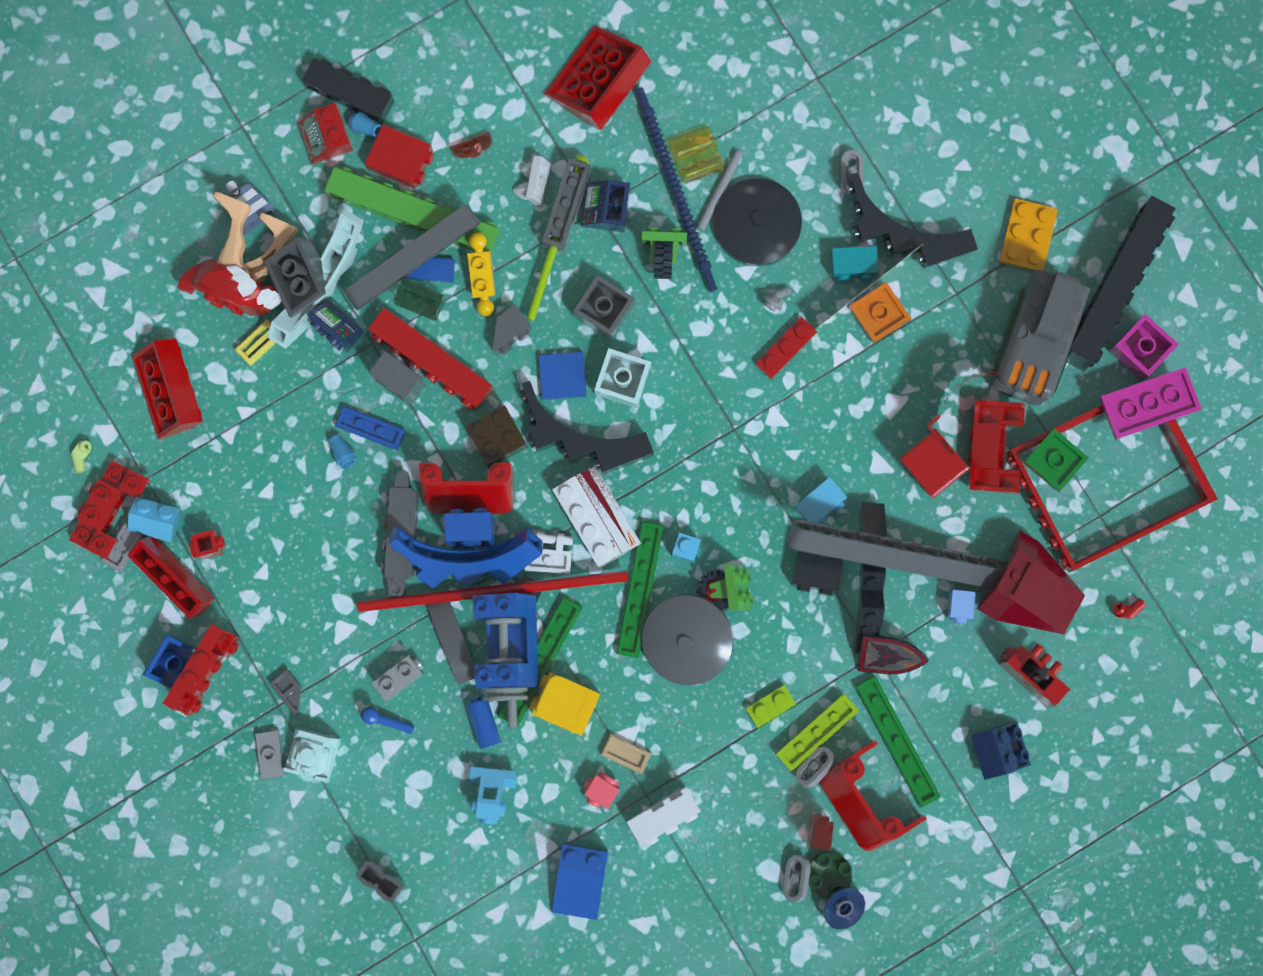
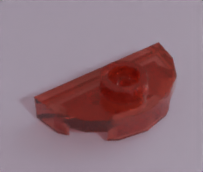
(472, 147)

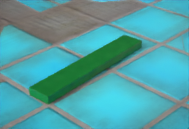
(640, 589)
(548, 649)
(897, 741)

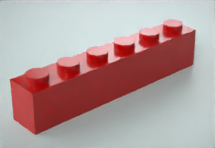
(431, 359)

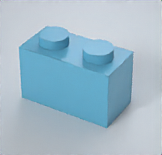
(821, 502)
(153, 519)

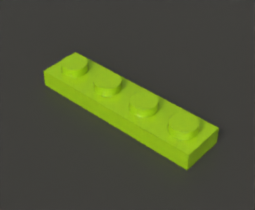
(817, 732)

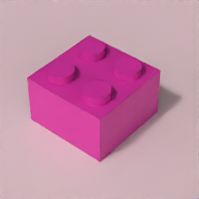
(1143, 347)

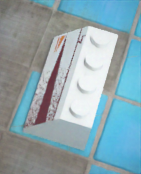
(596, 516)

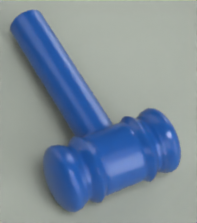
(371, 716)

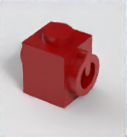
(206, 544)

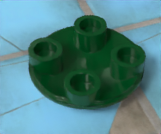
(829, 873)

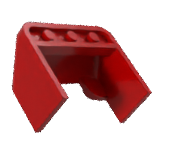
(854, 810)

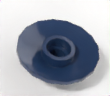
(844, 908)

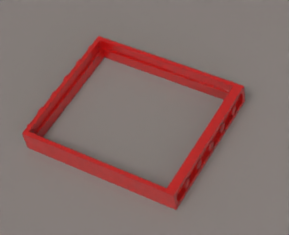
(1180, 447)

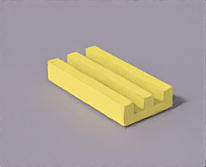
(239, 349)

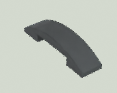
(452, 641)

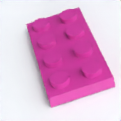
(1150, 403)

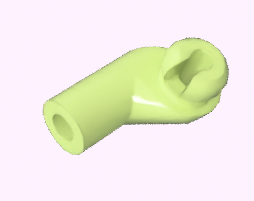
(79, 454)

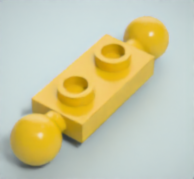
(481, 274)

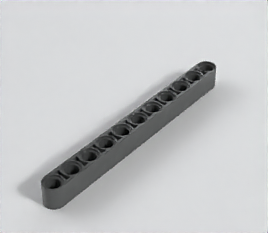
(895, 554)

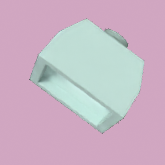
(312, 754)

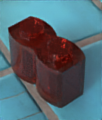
(820, 832)

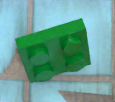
(1056, 460)

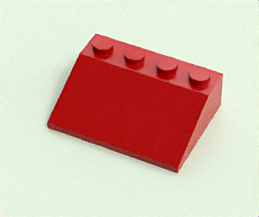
(598, 77)

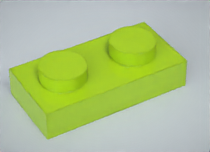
(770, 706)

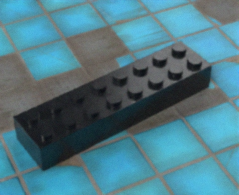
(1119, 282)

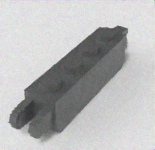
(402, 512)

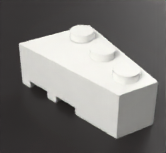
(664, 817)

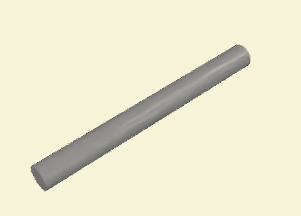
(719, 190)

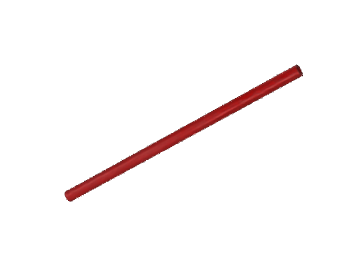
(467, 594)

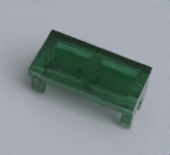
(419, 299)

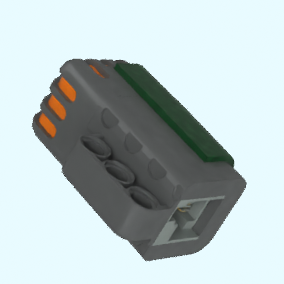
(1039, 336)

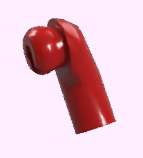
(1128, 611)

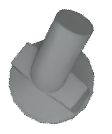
(774, 301)

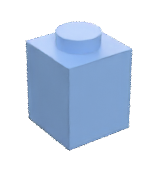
(961, 606)

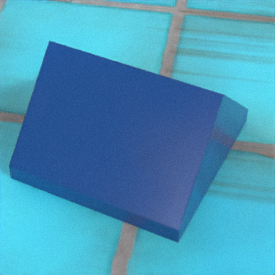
(169, 660)

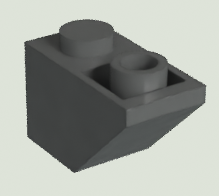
(510, 328)

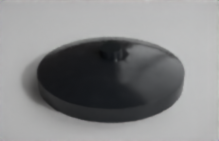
(757, 222)

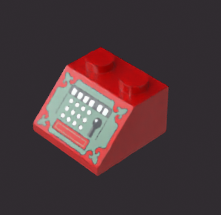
(324, 134)

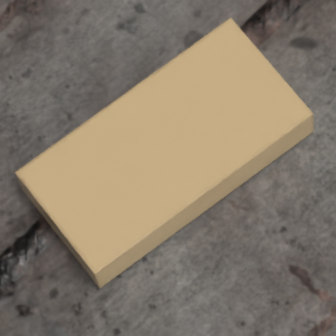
(626, 754)

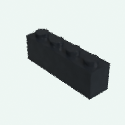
(347, 90)

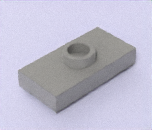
(118, 555)
(270, 754)

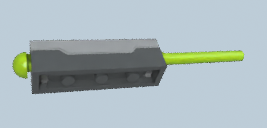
(561, 221)

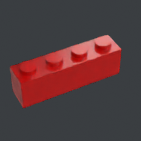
(171, 577)

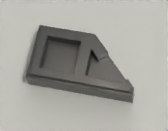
(288, 690)

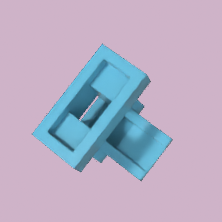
(486, 809)

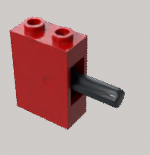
(1034, 675)

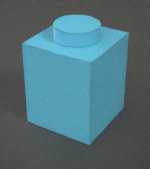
(686, 548)

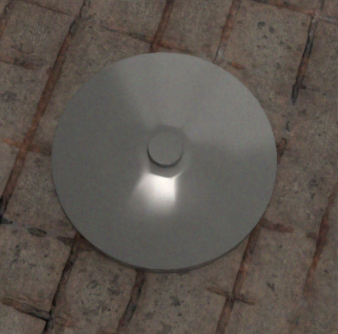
(687, 639)

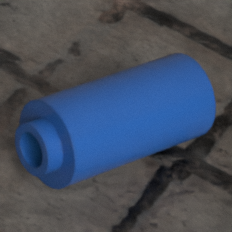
(483, 722)

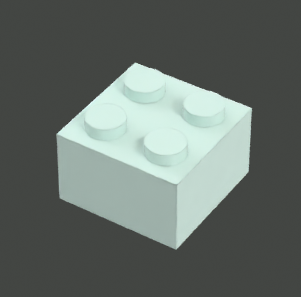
(622, 378)

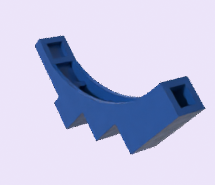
(467, 565)

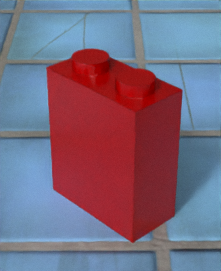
(399, 157)

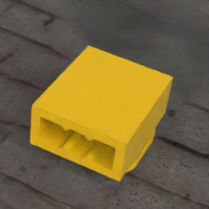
(564, 703)

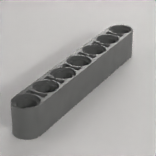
(412, 257)

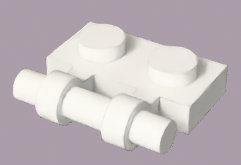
(556, 560)

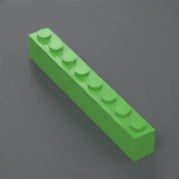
(399, 206)

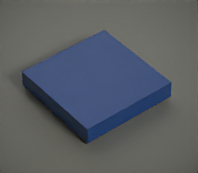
(562, 375)

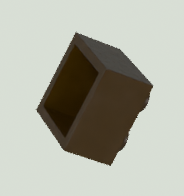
(496, 436)

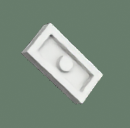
(538, 175)

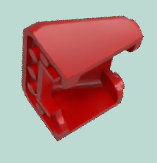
(444, 495)

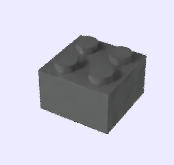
(604, 307)
(397, 378)

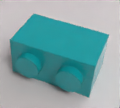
(854, 263)

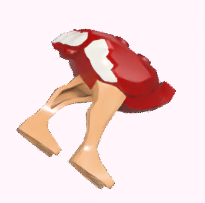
(227, 279)

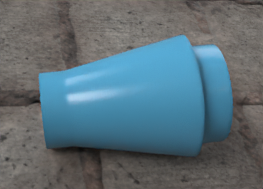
(363, 124)
(342, 453)

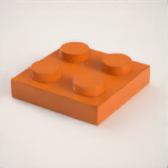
(880, 312)

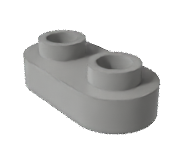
(846, 170)
(815, 765)
(796, 878)

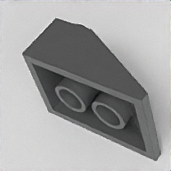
(297, 275)

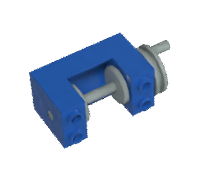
(510, 648)

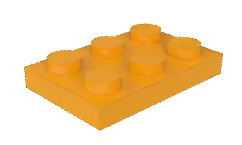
(1028, 235)

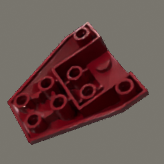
(1032, 590)

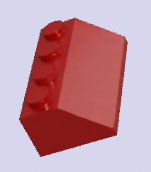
(167, 388)

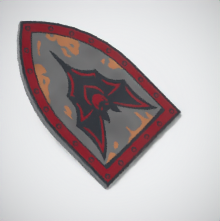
(889, 655)

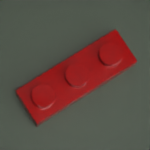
(786, 348)

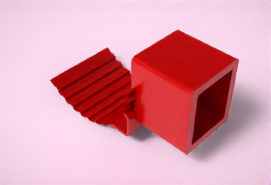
(933, 459)

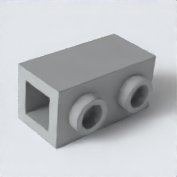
(399, 677)

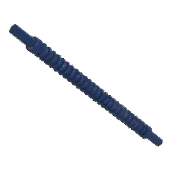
(648, 113)

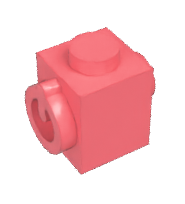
(601, 790)

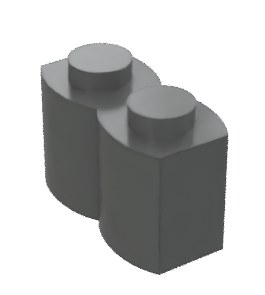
(385, 884)

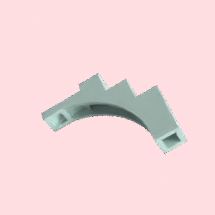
(335, 261)

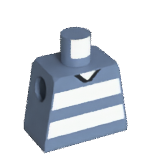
(251, 197)

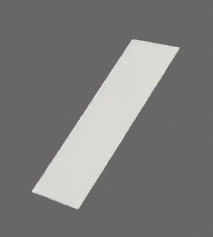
(868, 286)

